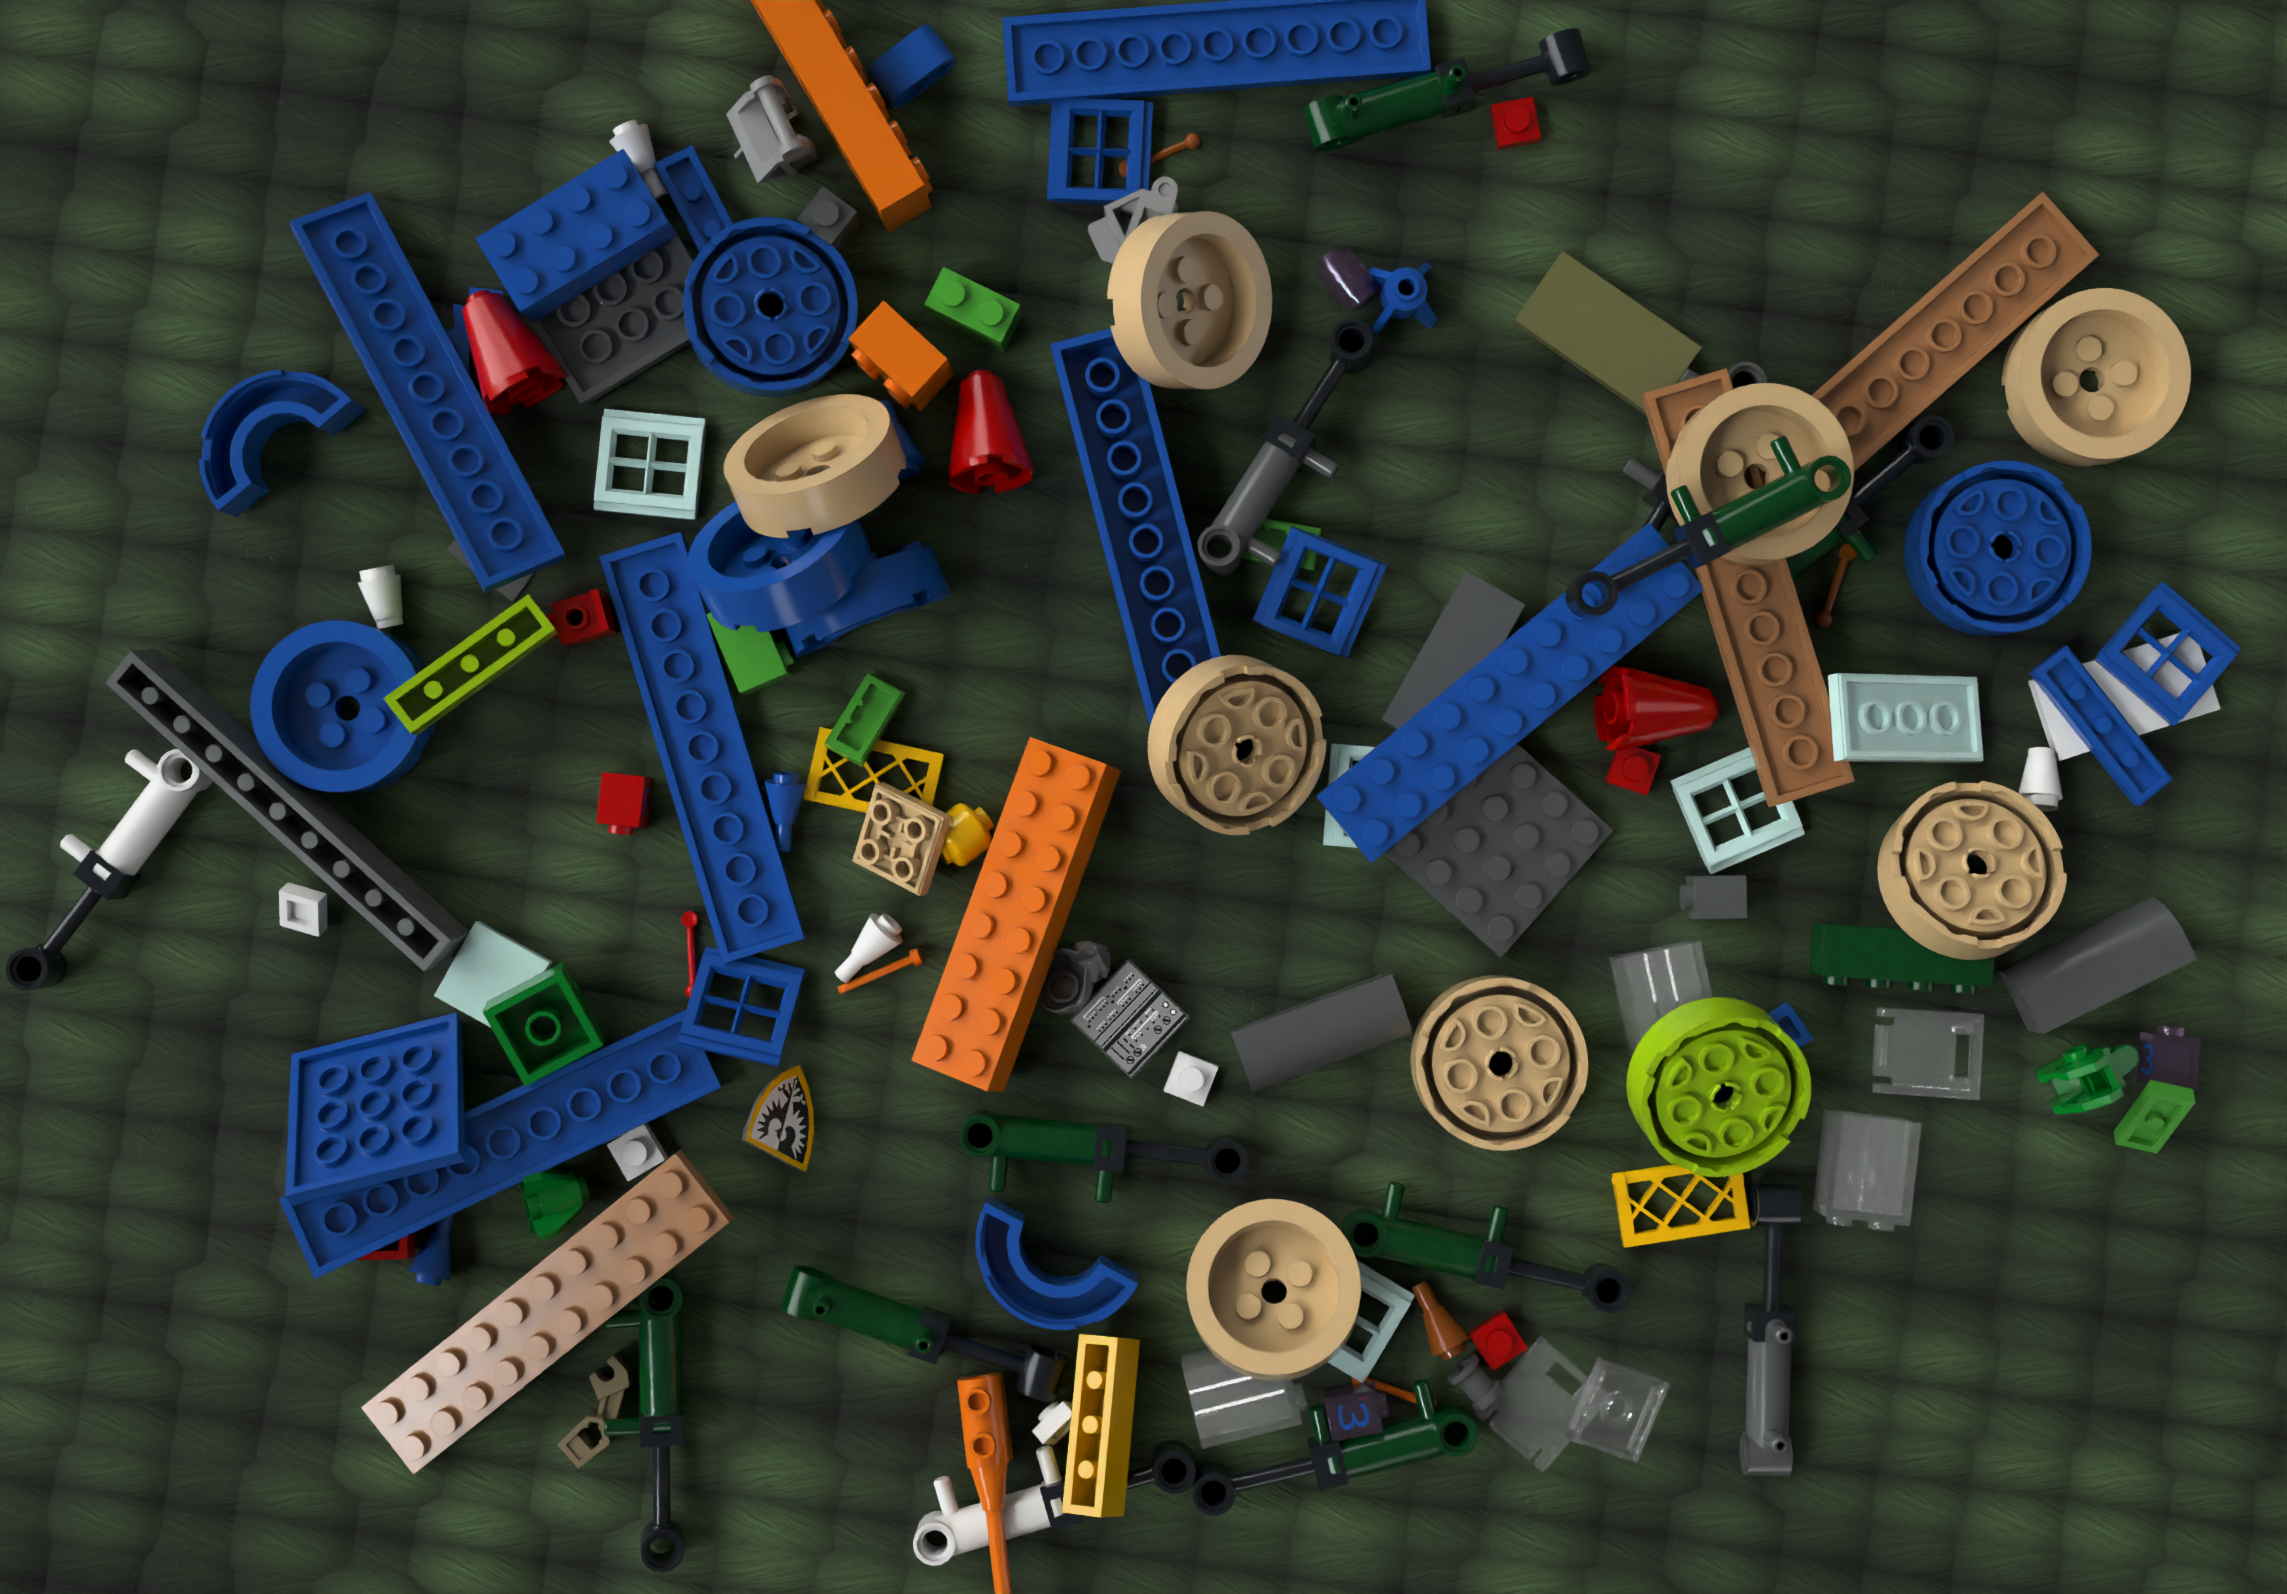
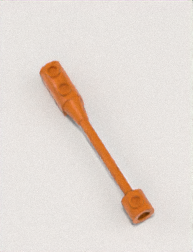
(987, 1455)

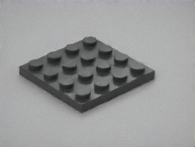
(621, 323)
(1501, 848)

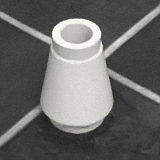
(383, 595)
(2041, 779)

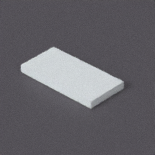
(2136, 712)

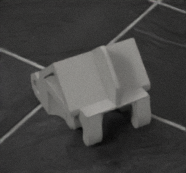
(765, 133)
(1128, 213)

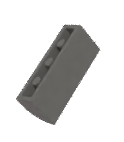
(1465, 633)
(2097, 965)
(1321, 1032)

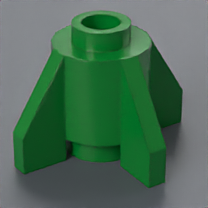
(552, 1201)

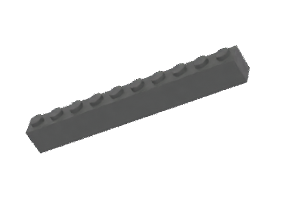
(288, 809)

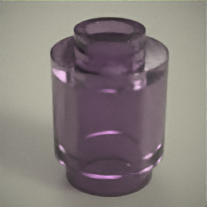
(1346, 278)

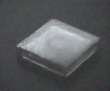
(1617, 1409)

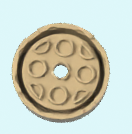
(1223, 296)
(2138, 368)
(1737, 434)
(815, 465)
(1196, 738)
(1928, 876)
(1454, 1054)
(1267, 1244)

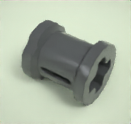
(1475, 1382)

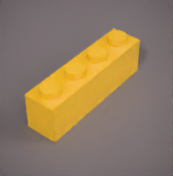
(1101, 1426)

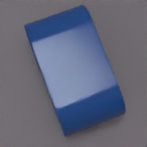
(911, 66)

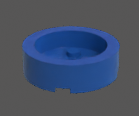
(743, 344)
(1962, 576)
(745, 578)
(300, 701)

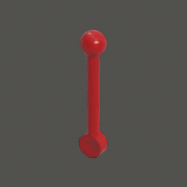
(690, 920)

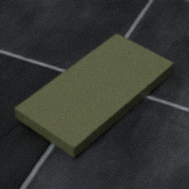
(1605, 332)

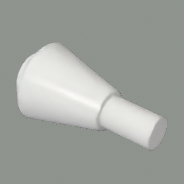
(637, 143)
(875, 940)

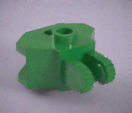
(2088, 1077)

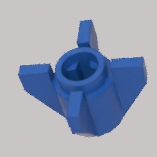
(1399, 305)

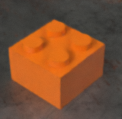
(901, 356)

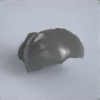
(1073, 976)

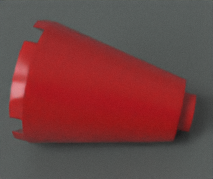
(508, 355)
(987, 438)
(1649, 708)

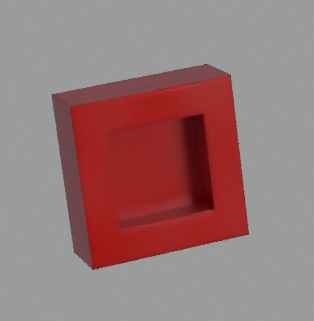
(1515, 123)
(1633, 770)
(1497, 1340)

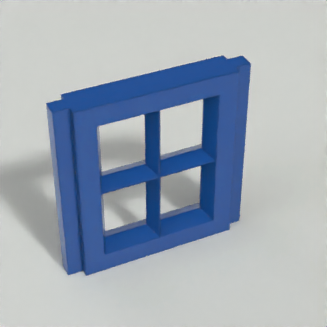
(1062, 149)
(1353, 608)
(2192, 625)
(731, 1042)

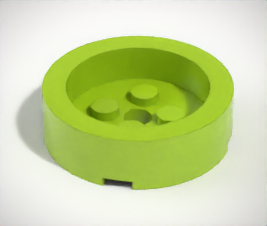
(1683, 1067)

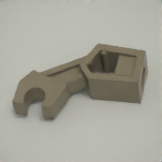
(578, 1443)

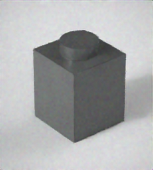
(831, 219)
(1714, 897)

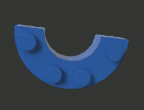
(247, 420)
(883, 589)
(1039, 1296)

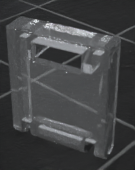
(1922, 1052)
(1534, 1407)

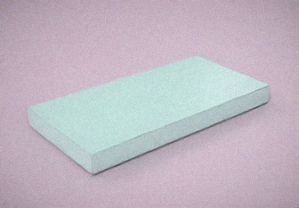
(1905, 718)

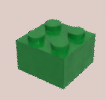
(544, 1023)

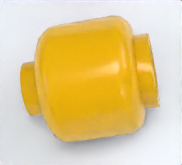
(966, 835)

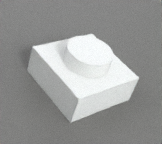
(303, 909)
(1190, 1078)
(637, 1151)
(1054, 1422)

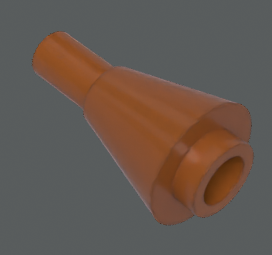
(1442, 1330)

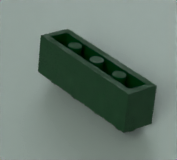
(1890, 955)

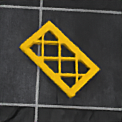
(847, 800)
(1663, 1232)

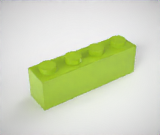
(470, 665)

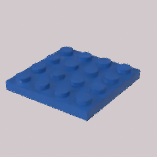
(375, 1109)

